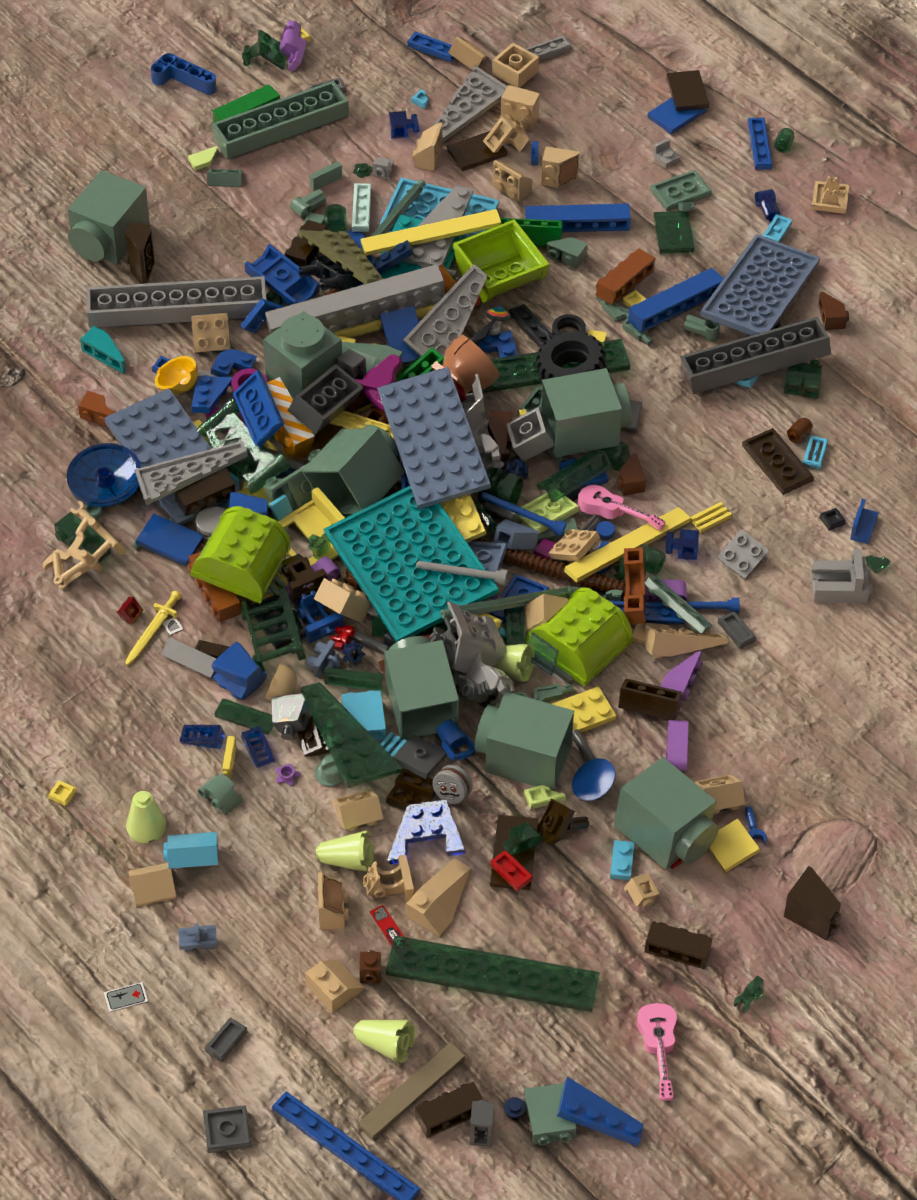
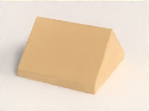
(467, 52)
(542, 609)
(152, 884)

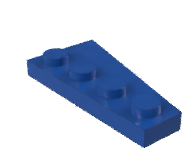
(594, 1112)

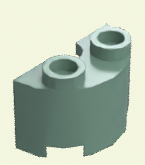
(221, 793)

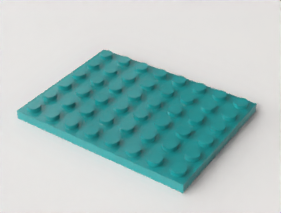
(382, 554)

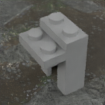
(855, 572)

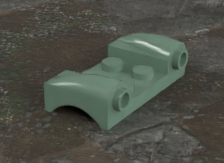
(293, 486)

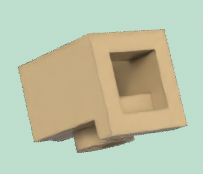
(642, 890)

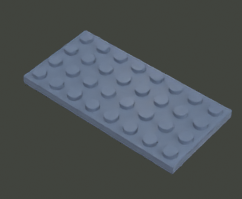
(760, 286)
(156, 433)
(433, 438)

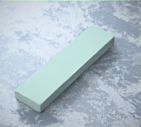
(361, 207)

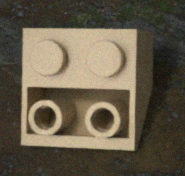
(511, 181)

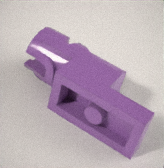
(293, 44)

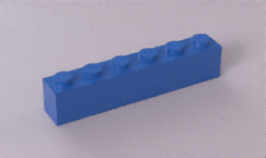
(584, 217)
(674, 300)

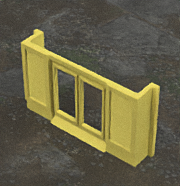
(312, 519)

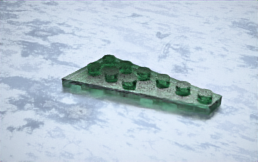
(350, 744)

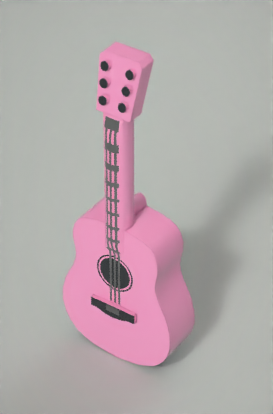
(599, 501)
(657, 1025)

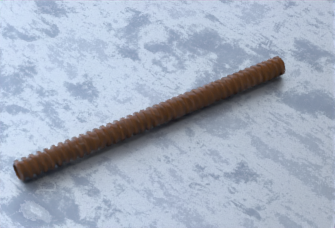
(557, 570)

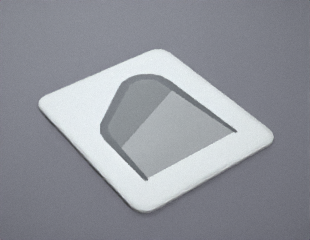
(172, 625)

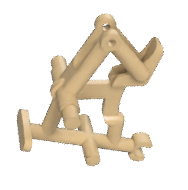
(86, 559)

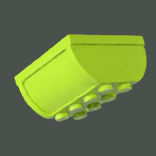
(504, 256)
(243, 553)
(587, 634)

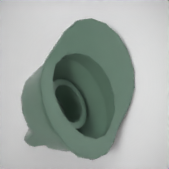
(328, 773)

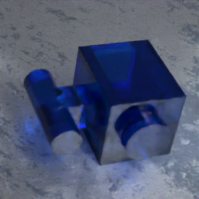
(400, 124)
(686, 544)

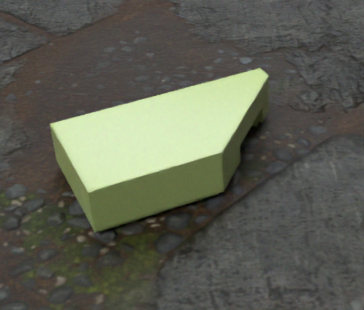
(203, 158)
(541, 796)

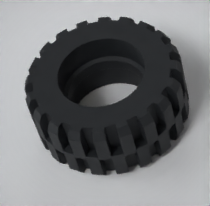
(567, 349)

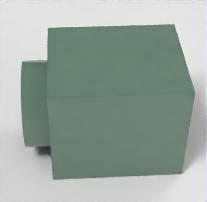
(103, 215)
(300, 352)
(585, 411)
(355, 468)
(420, 686)
(525, 740)
(666, 815)

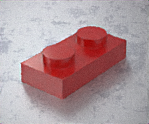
(511, 870)

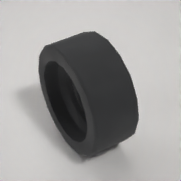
(568, 320)

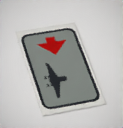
(125, 996)

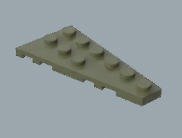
(343, 249)

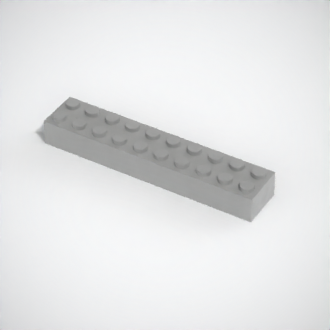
(172, 301)
(367, 301)

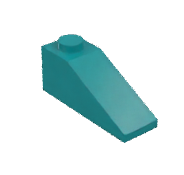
(101, 347)

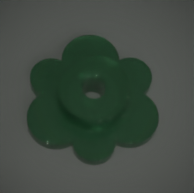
(362, 170)

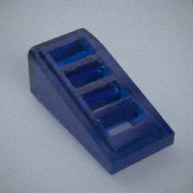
(253, 733)
(214, 739)

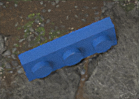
(430, 46)

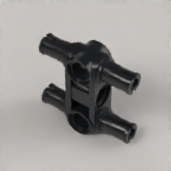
(330, 273)

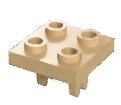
(830, 196)
(210, 332)
(574, 545)

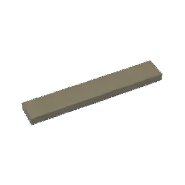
(411, 1091)

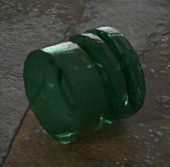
(502, 486)

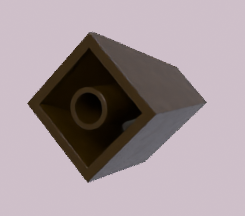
(813, 905)

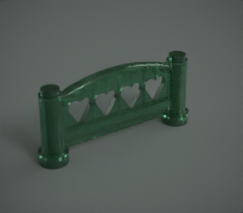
(268, 465)

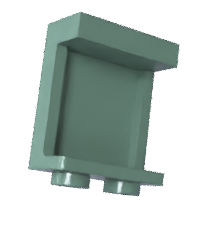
(542, 1110)

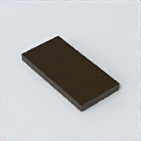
(777, 461)
(525, 858)

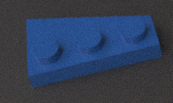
(208, 391)

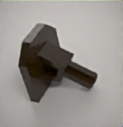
(559, 820)

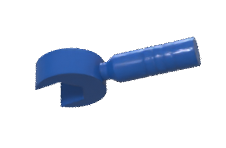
(754, 832)

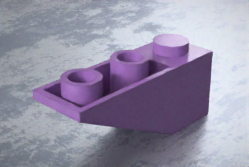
(683, 675)

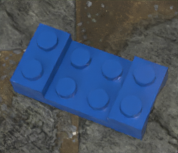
(283, 276)

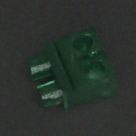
(806, 375)

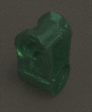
(522, 838)

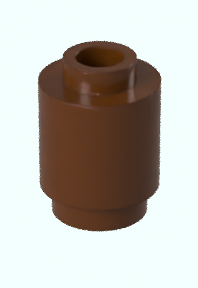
(799, 430)

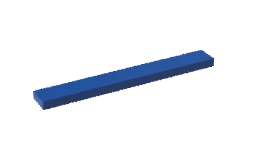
(345, 1148)

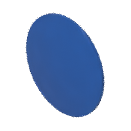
(593, 779)

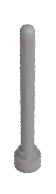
(499, 576)

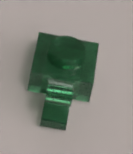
(752, 991)

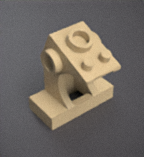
(511, 132)
(400, 876)

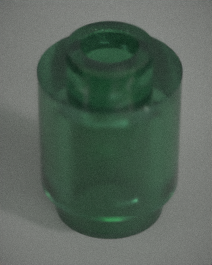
(784, 140)

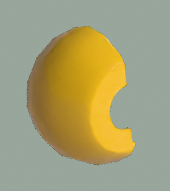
(177, 375)

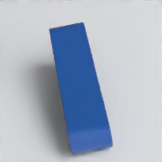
(174, 67)

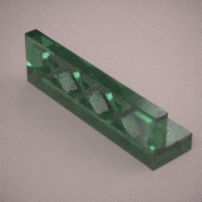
(575, 475)

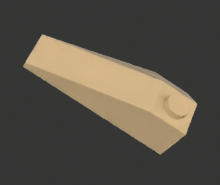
(668, 642)
(438, 898)

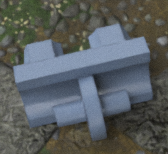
(327, 658)
(197, 937)

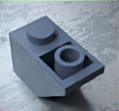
(516, 535)

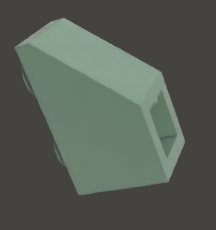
(567, 251)

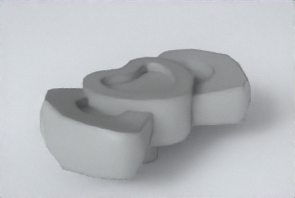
(496, 328)

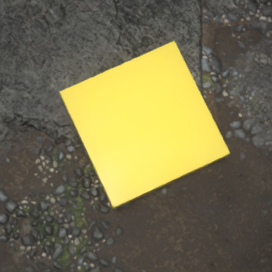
(733, 845)

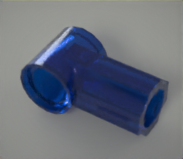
(767, 201)

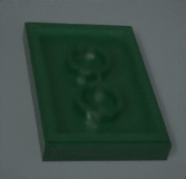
(673, 232)

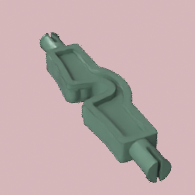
(618, 313)
(544, 693)

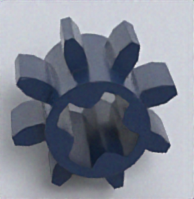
(518, 467)
(355, 656)

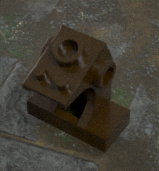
(299, 570)

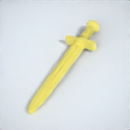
(163, 613)

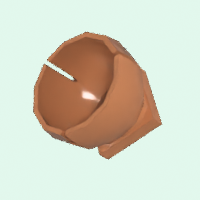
(465, 361)

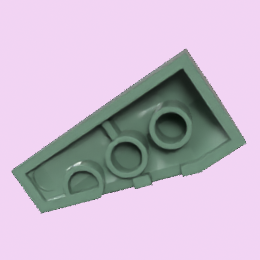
(372, 352)

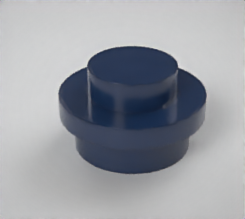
(514, 1107)

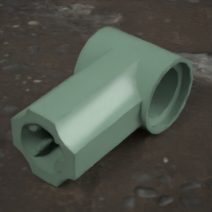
(304, 205)
(707, 328)

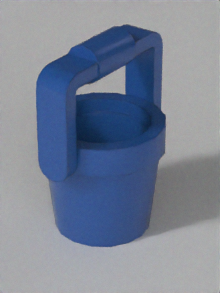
(453, 738)

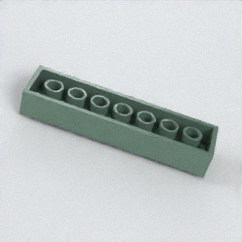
(280, 119)

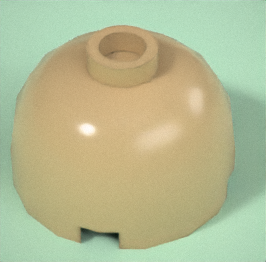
(283, 683)

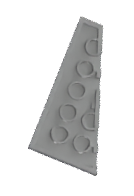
(470, 101)
(451, 207)
(448, 316)
(172, 475)

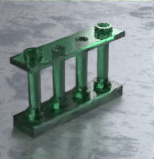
(286, 617)

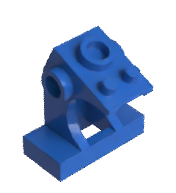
(311, 608)

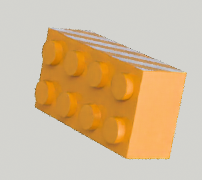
(293, 434)

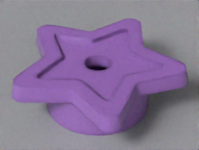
(287, 769)

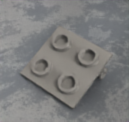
(743, 554)

